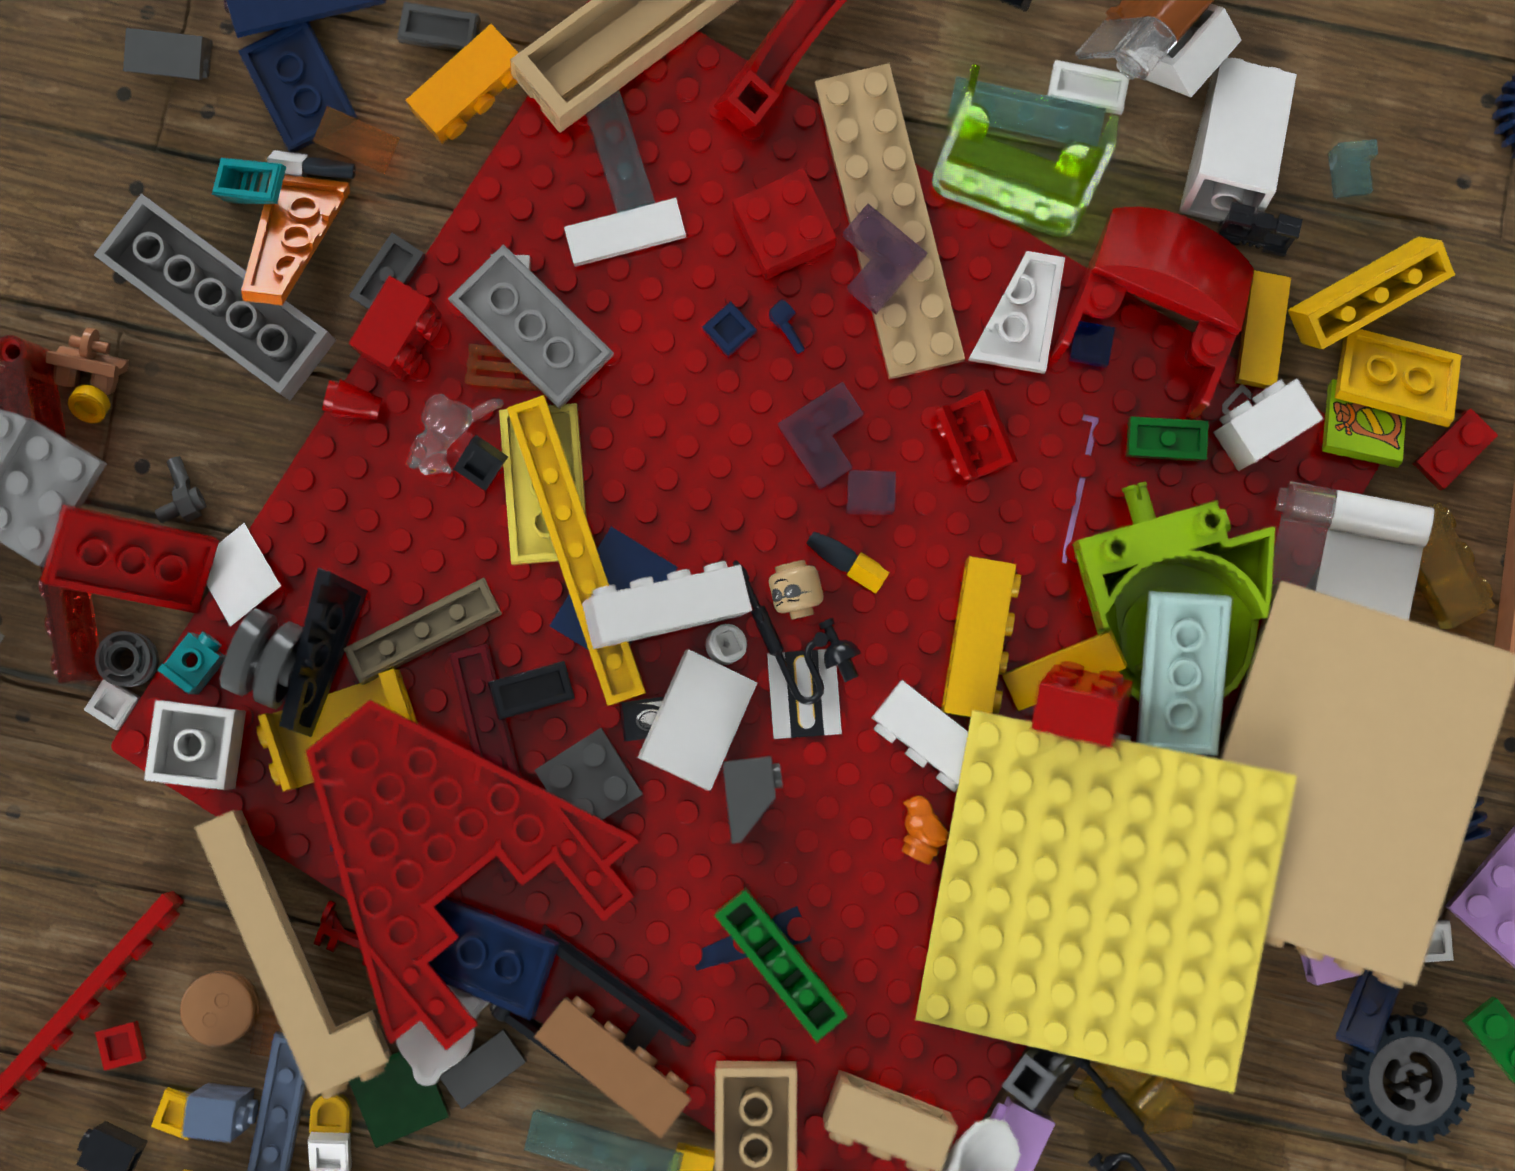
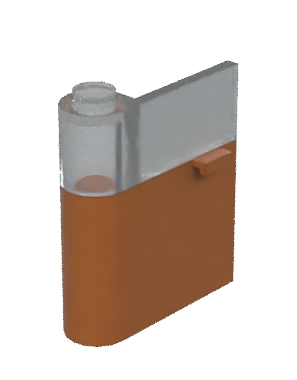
(1142, 33)

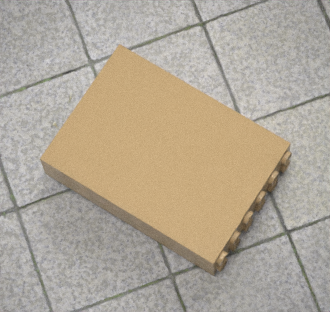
(1388, 763)

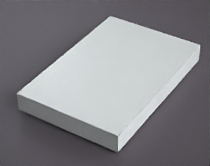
(697, 720)

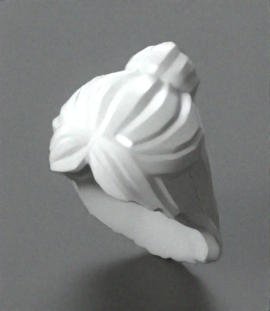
(984, 1147)

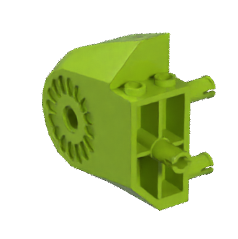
(1176, 555)

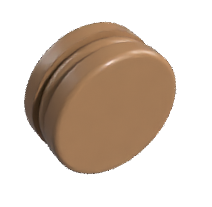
(219, 1008)

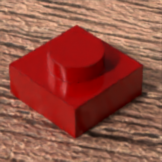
(120, 1045)

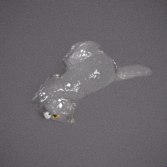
(443, 424)

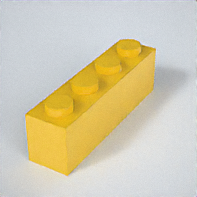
(1371, 292)
(979, 637)

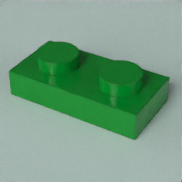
(1167, 439)
(1496, 1033)

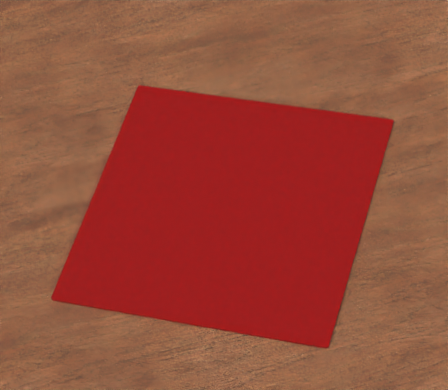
(697, 471)

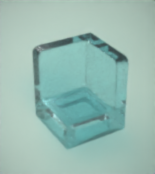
(1351, 167)

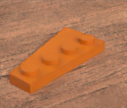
(290, 236)

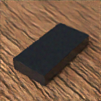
(531, 690)

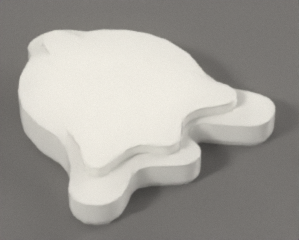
(427, 1055)

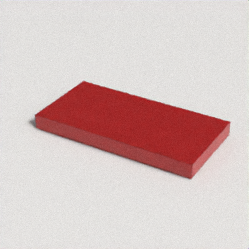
(129, 559)

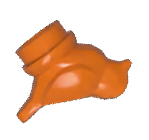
(923, 829)

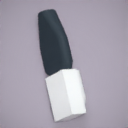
(301, 165)

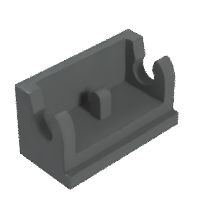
(167, 54)

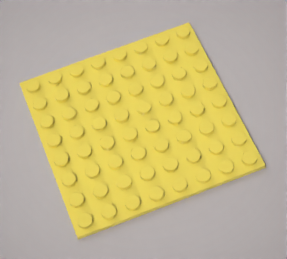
(1105, 900)

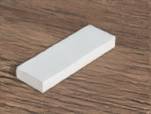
(625, 232)

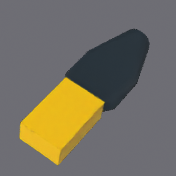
(859, 568)

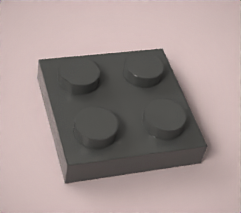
(590, 776)

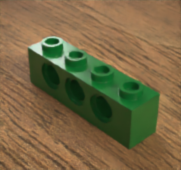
(781, 964)

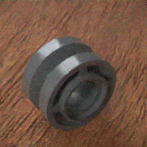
(109, 653)

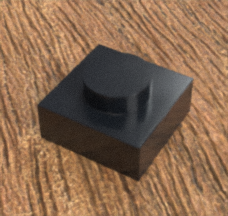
(480, 462)

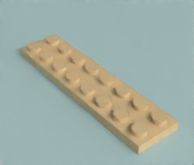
(879, 169)

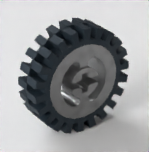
(1427, 1106)

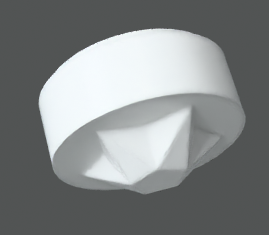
(726, 644)

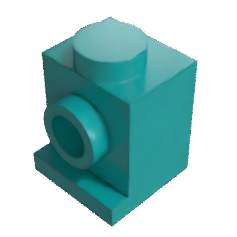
(209, 661)

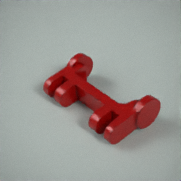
(332, 927)

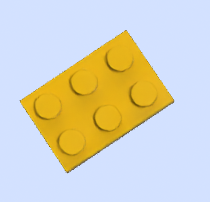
(1398, 377)

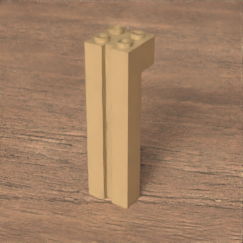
(604, 50)
(323, 1051)

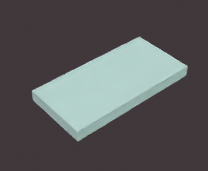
(1184, 671)

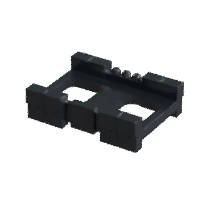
(1285, 229)

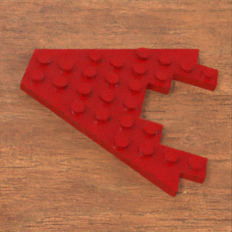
(418, 821)

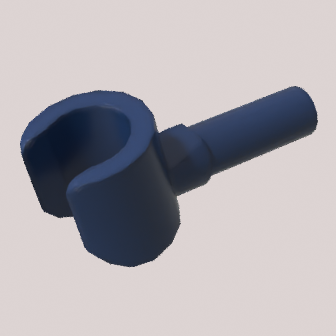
(780, 315)

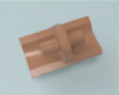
(70, 362)

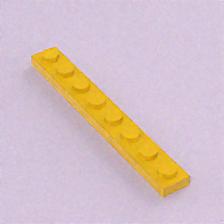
(571, 538)

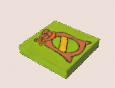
(1362, 431)

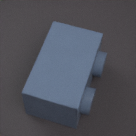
(219, 1112)

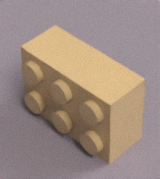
(755, 1116)
(888, 1123)

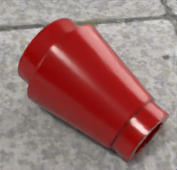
(350, 401)

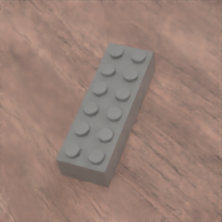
(206, 294)

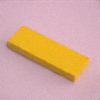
(1263, 330)
(1094, 654)

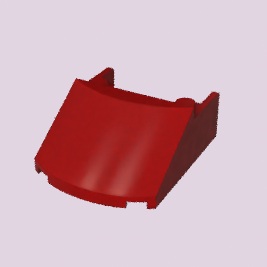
(1176, 267)

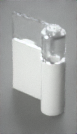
(1351, 546)

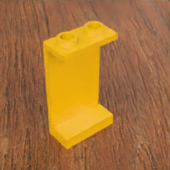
(288, 748)

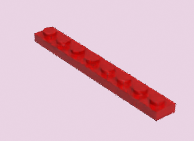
(84, 1000)

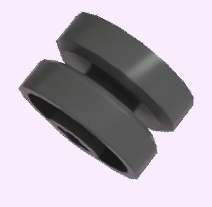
(261, 658)

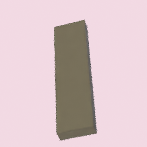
(423, 631)

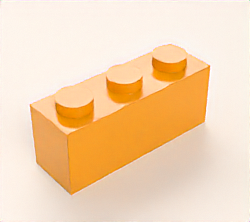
(465, 85)

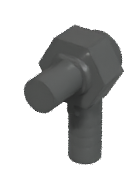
(186, 501)

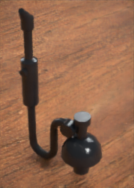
(838, 653)
(1132, 1123)

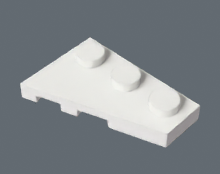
(1024, 318)

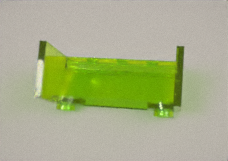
(1014, 181)

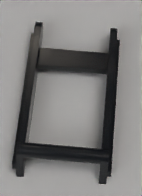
(643, 1030)

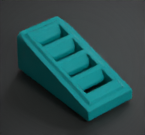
(230, 176)

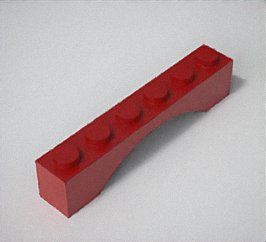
(773, 61)

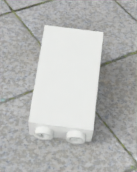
(1239, 140)

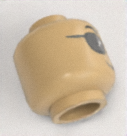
(796, 589)

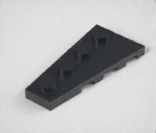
(325, 634)

